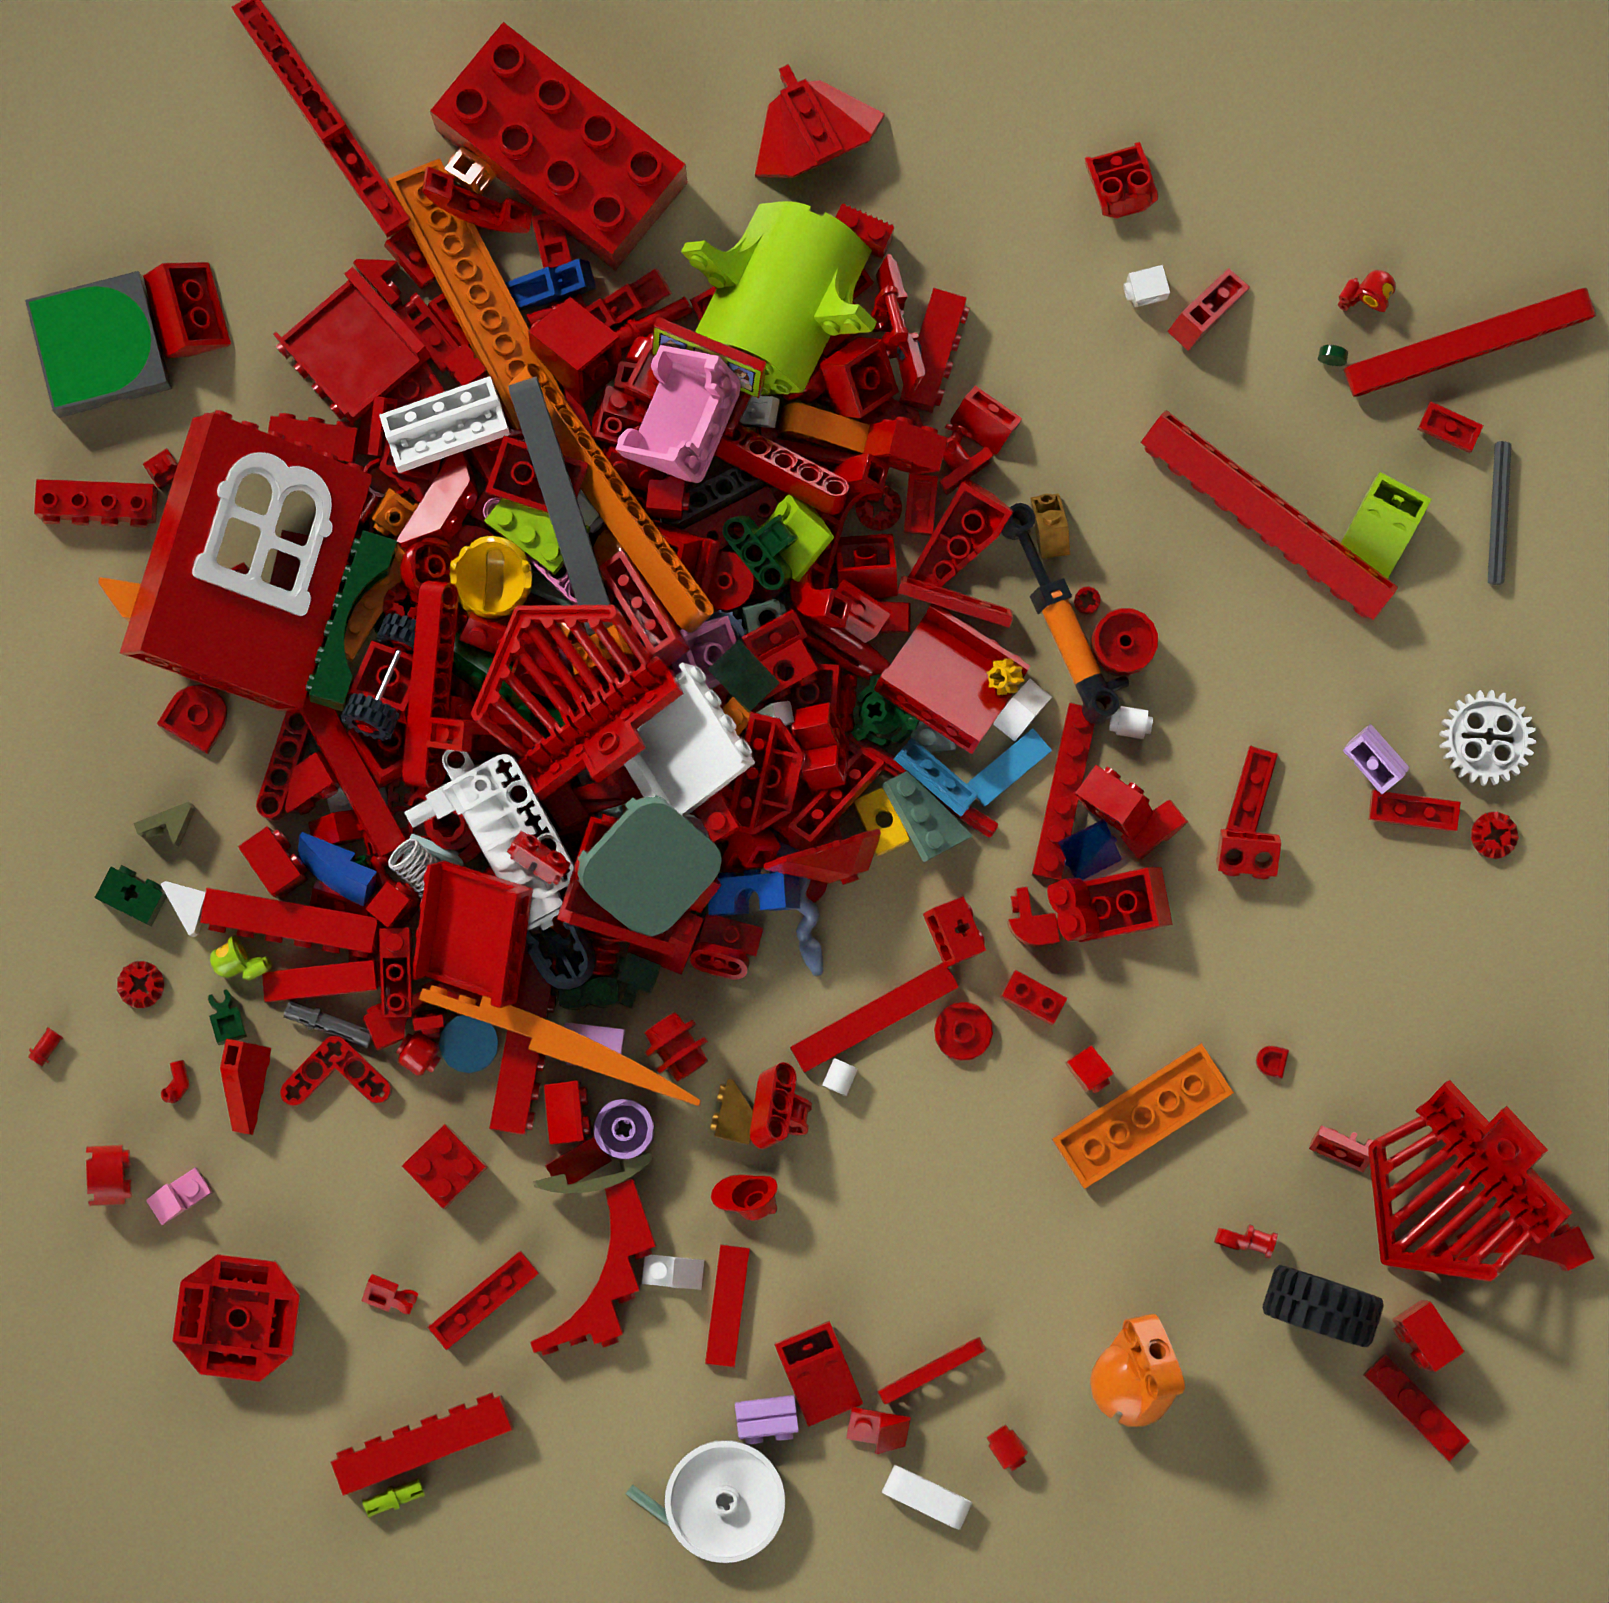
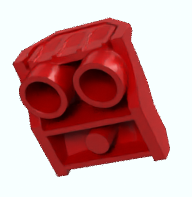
(1122, 181)

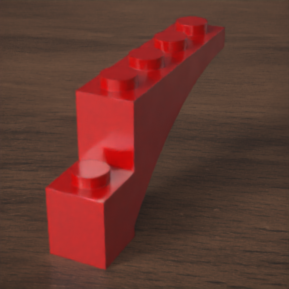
(1563, 1248)

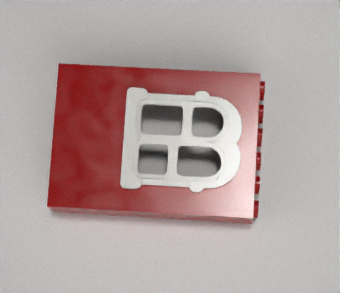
(231, 624)

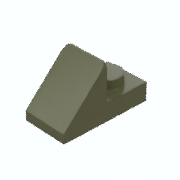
(174, 819)

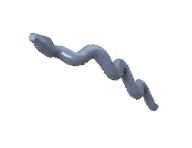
(808, 945)

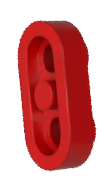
(719, 960)

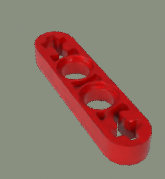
(931, 1370)

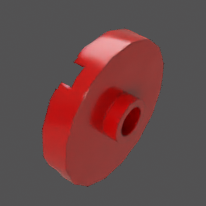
(740, 586)

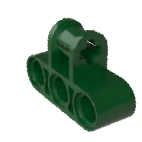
(773, 541)

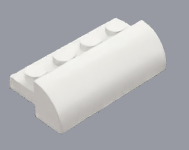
(444, 424)

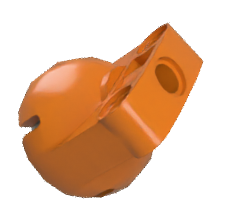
(1137, 1373)

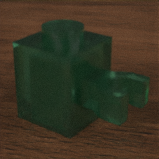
(638, 975)

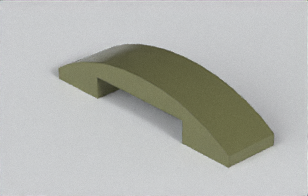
(628, 1166)

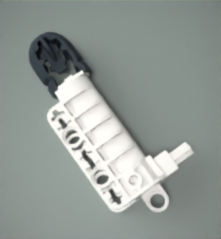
(495, 824)

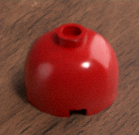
(426, 562)

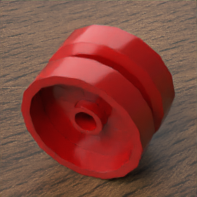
(1120, 659)

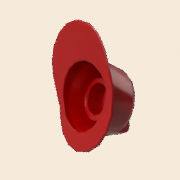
(746, 1194)

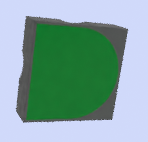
(98, 344)

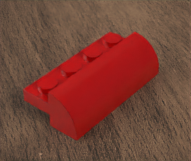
(820, 809)

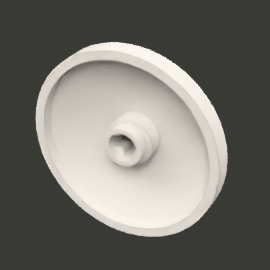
(724, 1501)

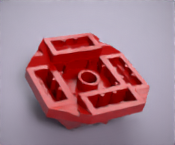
(206, 1326)

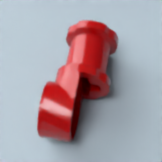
(1253, 1240)

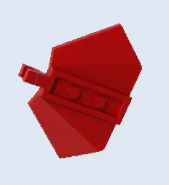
(811, 126)

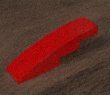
(631, 300)
(320, 981)

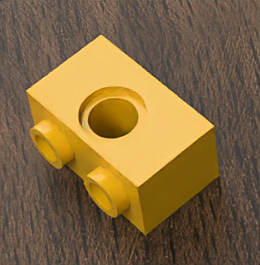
(868, 808)

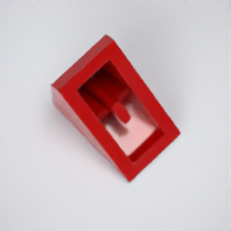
(337, 828)

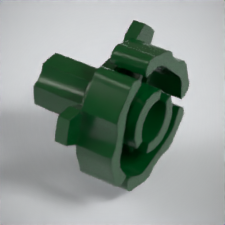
(869, 722)

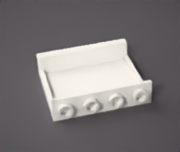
(689, 747)

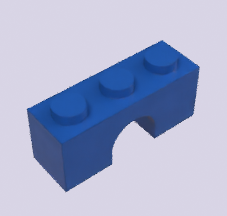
(774, 890)

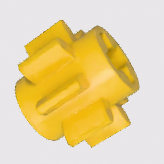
(1005, 676)

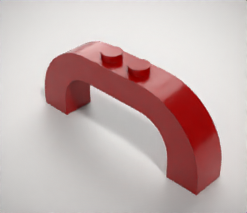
(811, 594)

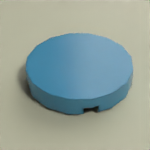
(468, 1044)

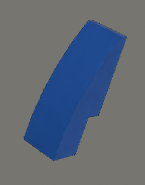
(552, 284)
(336, 868)

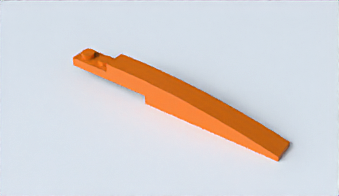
(559, 1042)

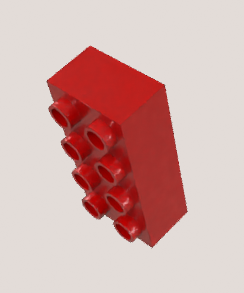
(559, 145)

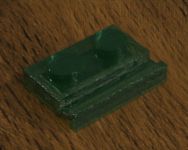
(744, 676)

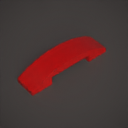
(474, 208)

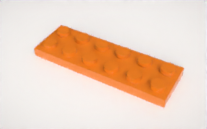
(1142, 1116)

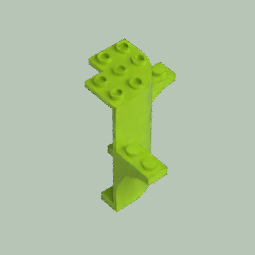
(784, 290)

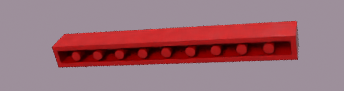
(1268, 515)

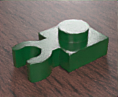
(226, 1022)

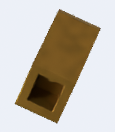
(1050, 526)
(735, 1115)

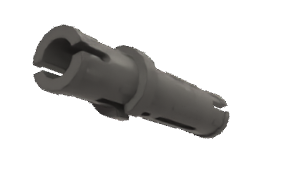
(323, 1022)

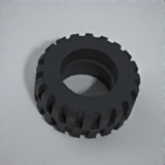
(1323, 1306)

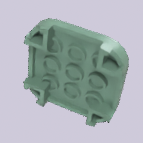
(649, 866)

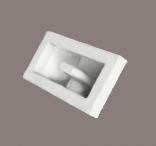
(1022, 710)
(187, 904)

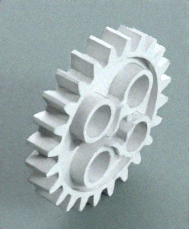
(1488, 712)

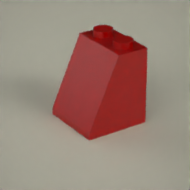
(576, 349)

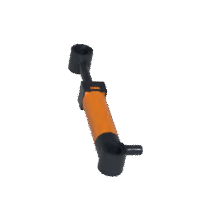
(1054, 603)

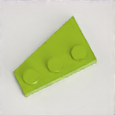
(529, 530)

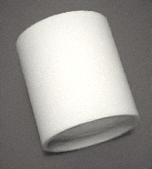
(840, 1077)

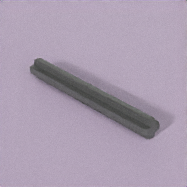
(1499, 513)

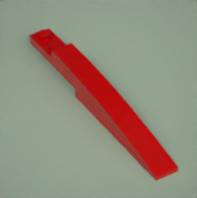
(321, 116)

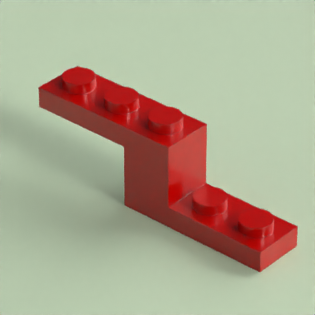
(488, 634)

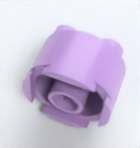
(608, 1122)

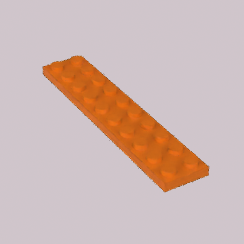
(470, 285)

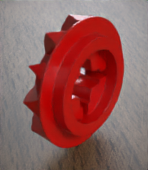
(885, 519)
(398, 594)
(1482, 829)
(154, 984)

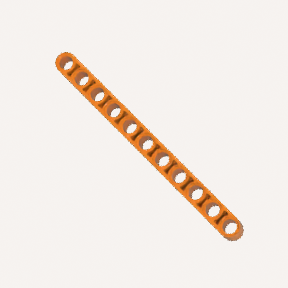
(624, 513)

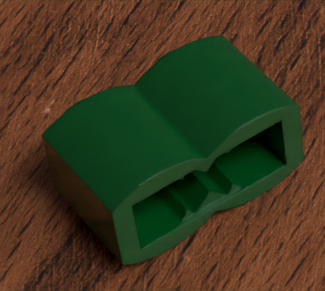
(598, 992)

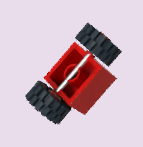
(383, 681)

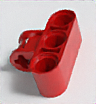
(777, 1107)

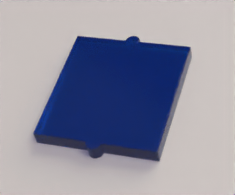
(1090, 850)

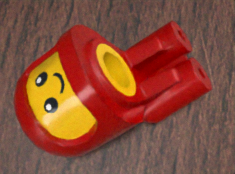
(1373, 291)

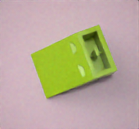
(1385, 523)

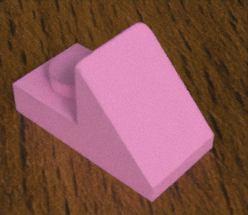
(179, 1195)

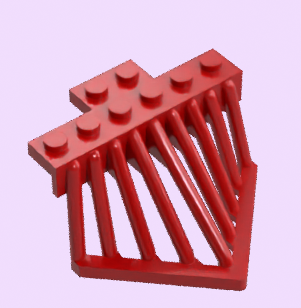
(603, 732)
(1499, 1158)

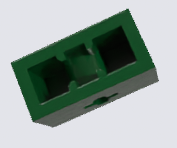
(114, 891)

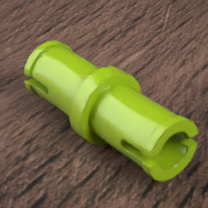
(393, 1497)

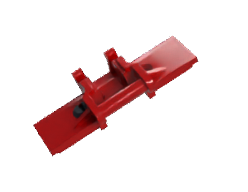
(888, 315)

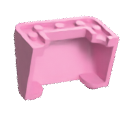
(684, 415)

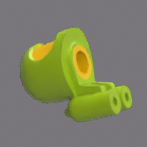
(233, 959)

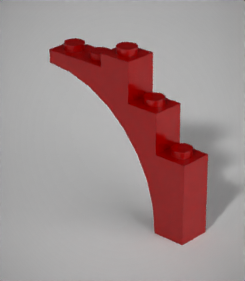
(598, 1315)

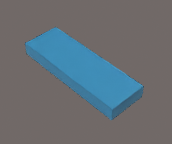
(1009, 767)
(936, 777)

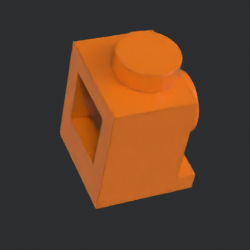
(470, 171)
(391, 503)

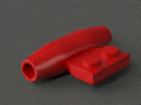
(850, 644)

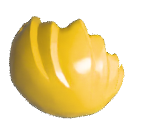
(491, 577)

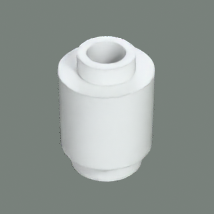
(1131, 722)

